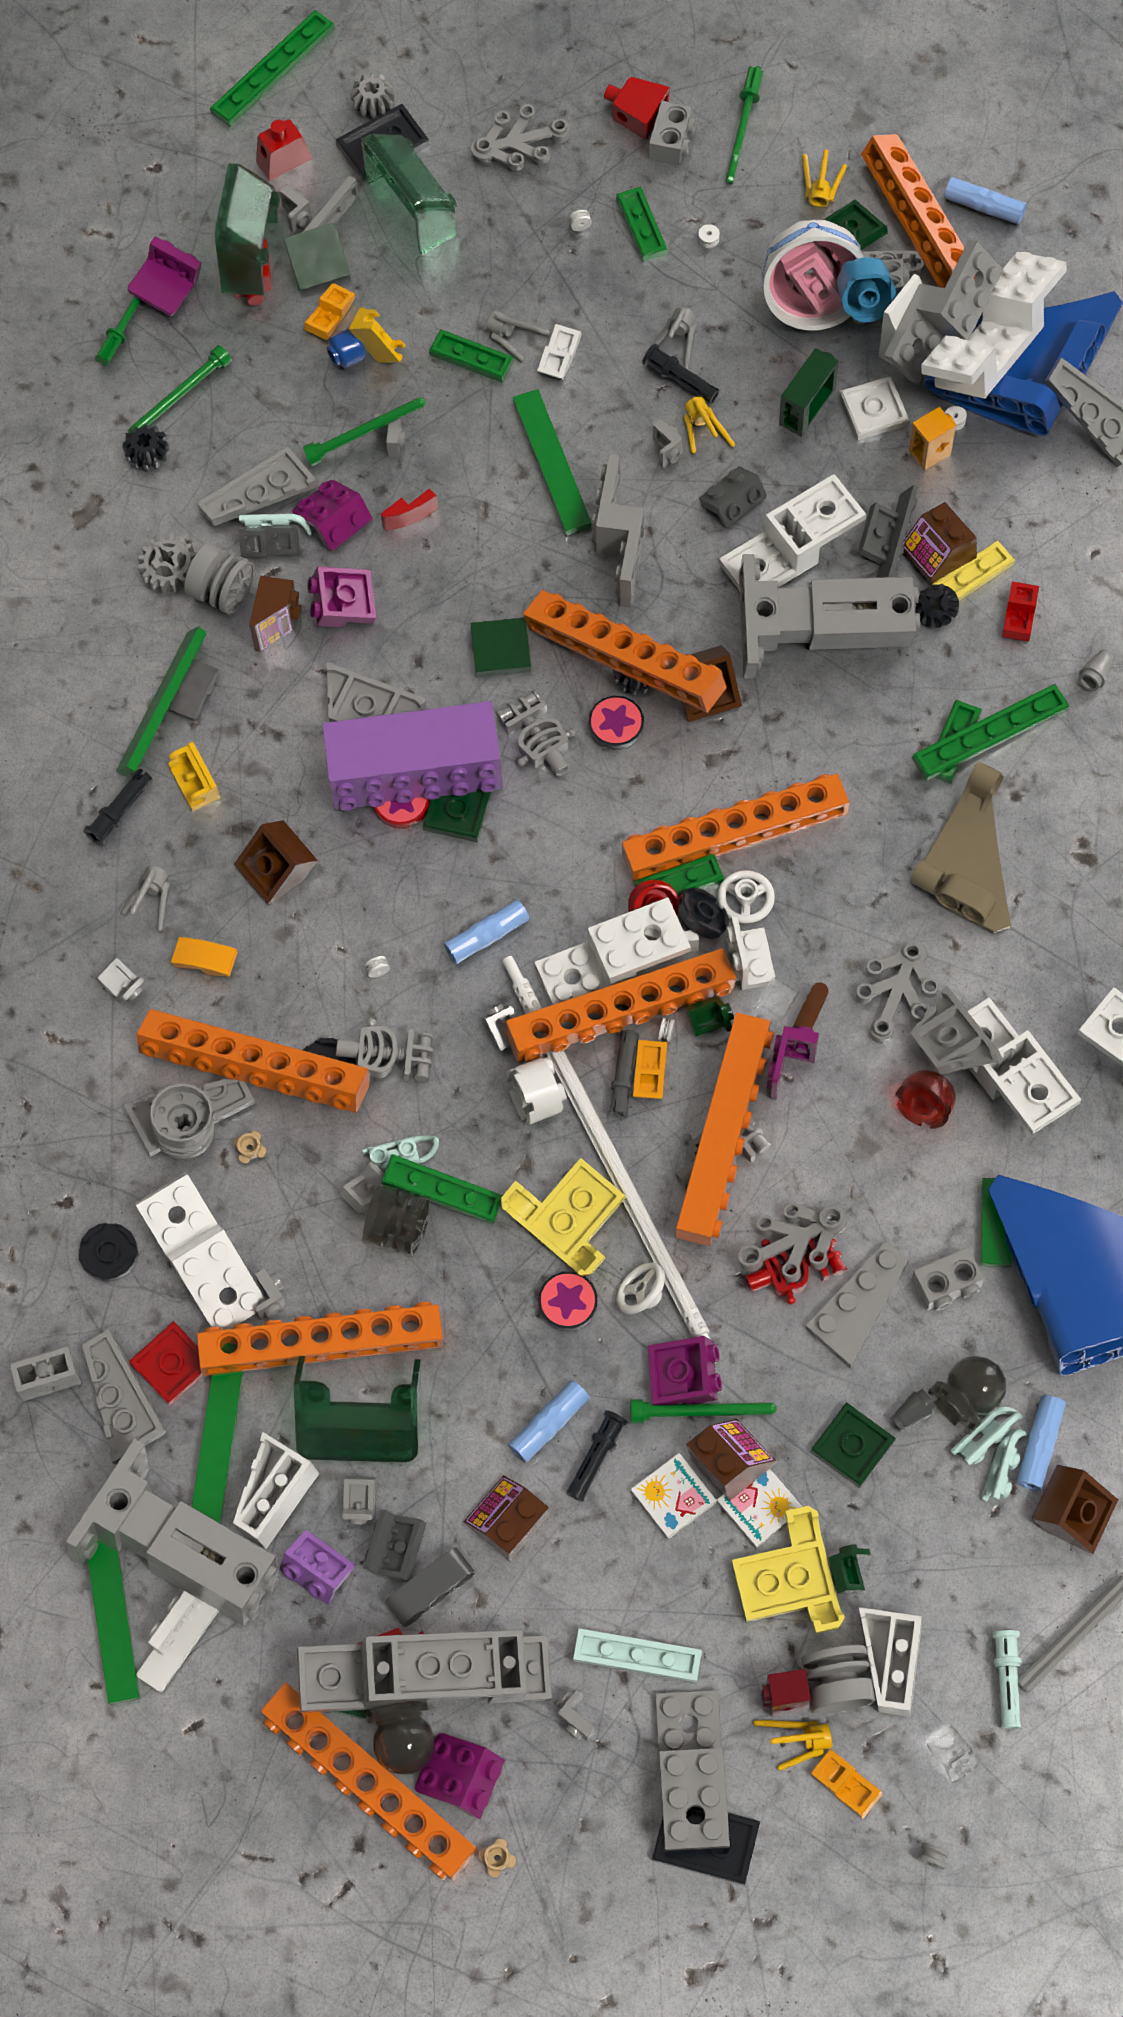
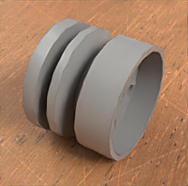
(219, 578)
(179, 1106)
(837, 1672)

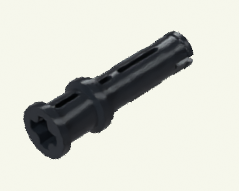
(670, 368)
(110, 816)
(603, 1443)

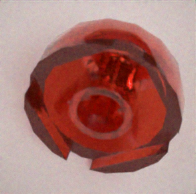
(926, 1098)

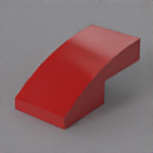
(404, 514)
(1020, 611)

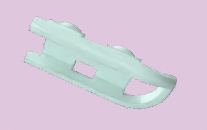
(274, 520)
(406, 1149)
(992, 1431)
(1003, 1460)

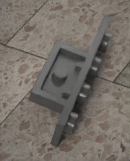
(886, 531)

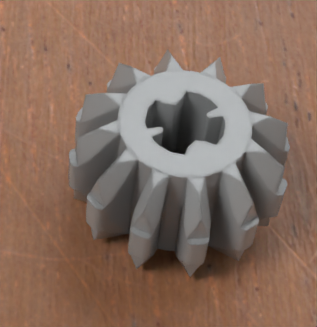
(372, 95)

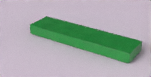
(442, 1189)

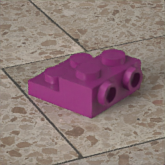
(341, 596)
(684, 1371)

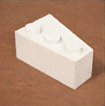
(273, 1490)
(893, 1656)

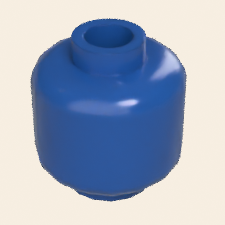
(345, 349)

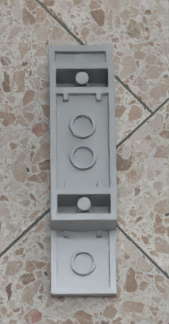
(424, 1668)

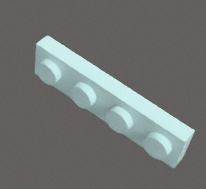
(637, 1655)

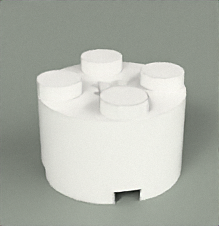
(535, 1090)

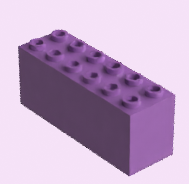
(412, 755)

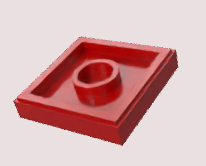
(169, 1363)

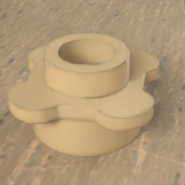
(241, 1143)
(495, 1867)

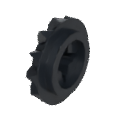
(949, 603)

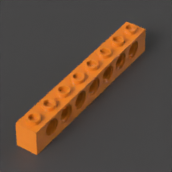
(914, 205)
(625, 650)
(727, 839)
(711, 965)
(253, 1060)
(336, 1347)
(459, 1849)

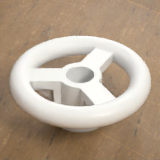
(748, 886)
(647, 1291)

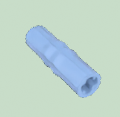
(985, 200)
(486, 931)
(548, 1421)
(1041, 1442)

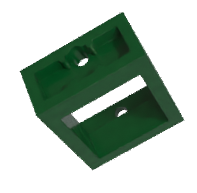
(808, 392)

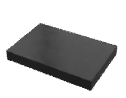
(394, 122)
(721, 1863)

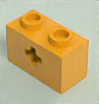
(932, 438)

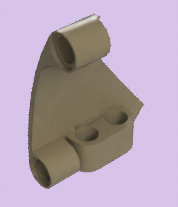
(965, 859)

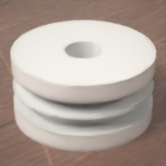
(580, 220)
(709, 236)
(959, 416)
(377, 966)
(666, 1030)

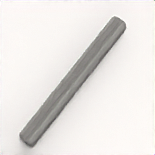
(1072, 1636)

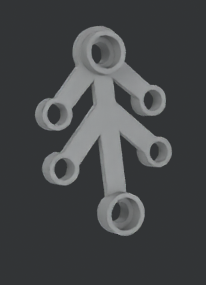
(518, 140)
(899, 985)
(796, 1238)

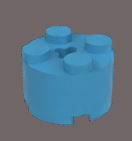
(865, 288)

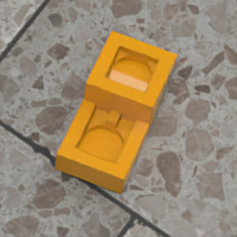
(330, 312)
(204, 956)
(650, 1069)
(846, 1784)

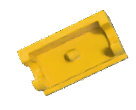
(374, 337)
(193, 777)

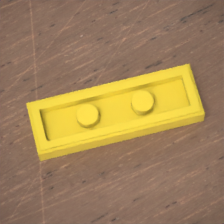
(979, 571)

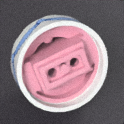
(804, 298)

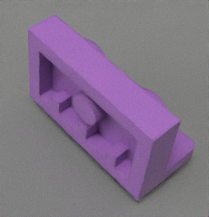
(316, 1566)

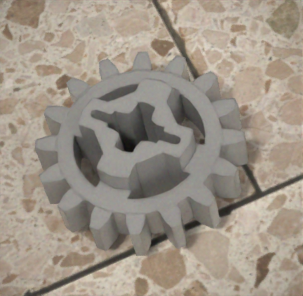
(162, 572)

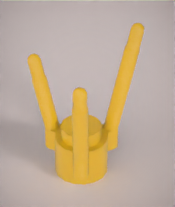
(820, 193)
(701, 414)
(815, 1737)

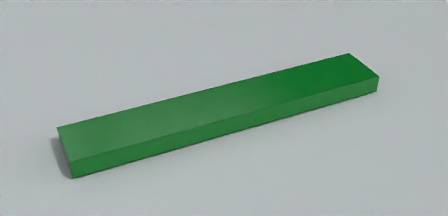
(272, 68)
(552, 462)
(161, 701)
(990, 732)
(217, 1442)
(113, 1626)

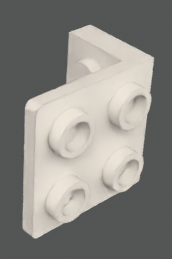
(750, 956)

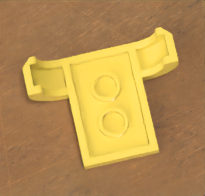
(568, 1214)
(791, 1576)

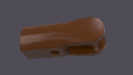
(812, 1006)

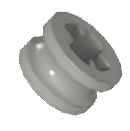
(933, 1856)

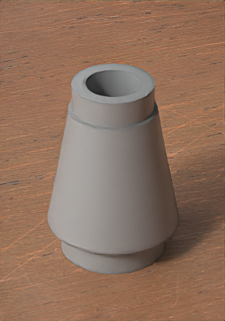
(1096, 671)

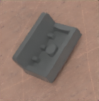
(734, 495)
(394, 1546)

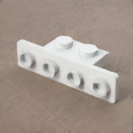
(175, 1639)

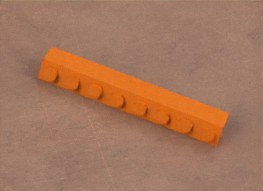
(723, 1129)

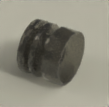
(401, 1221)

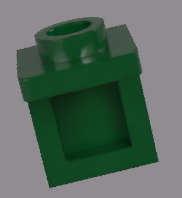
(709, 1015)
(846, 1570)

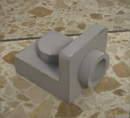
(496, 1023)

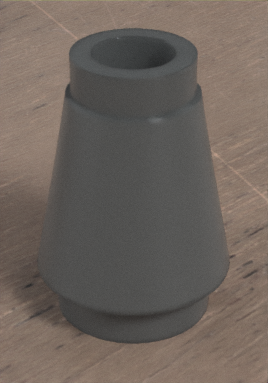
(914, 1410)

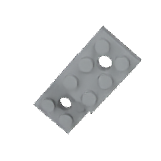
(944, 311)
(618, 530)
(692, 1770)

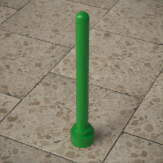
(218, 359)
(318, 451)
(642, 1411)

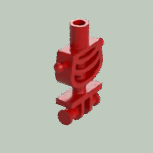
(769, 1275)

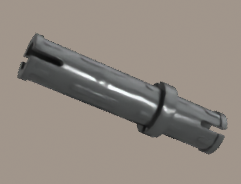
(622, 1083)

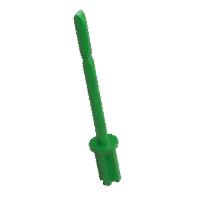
(749, 96)
(115, 336)

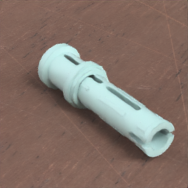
(1011, 1661)

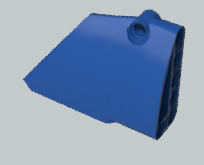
(1021, 396)
(1069, 1267)

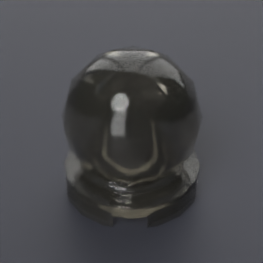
(972, 1390)
(403, 1737)

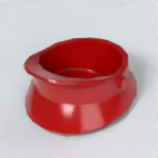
(651, 892)

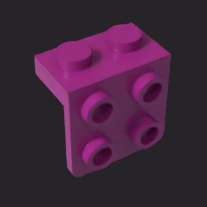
(165, 277)
(334, 513)
(794, 1043)
(460, 1774)

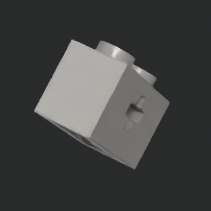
(45, 1373)

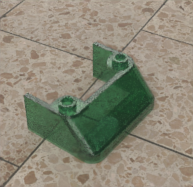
(413, 184)
(240, 230)
(356, 1428)

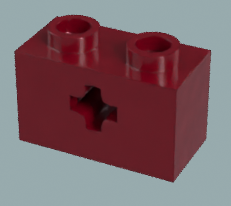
(786, 1692)

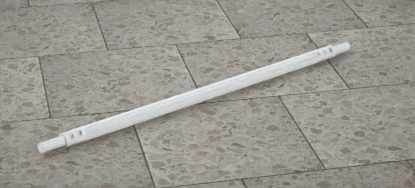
(613, 1164)

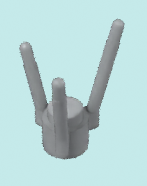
(503, 325)
(679, 325)
(150, 883)

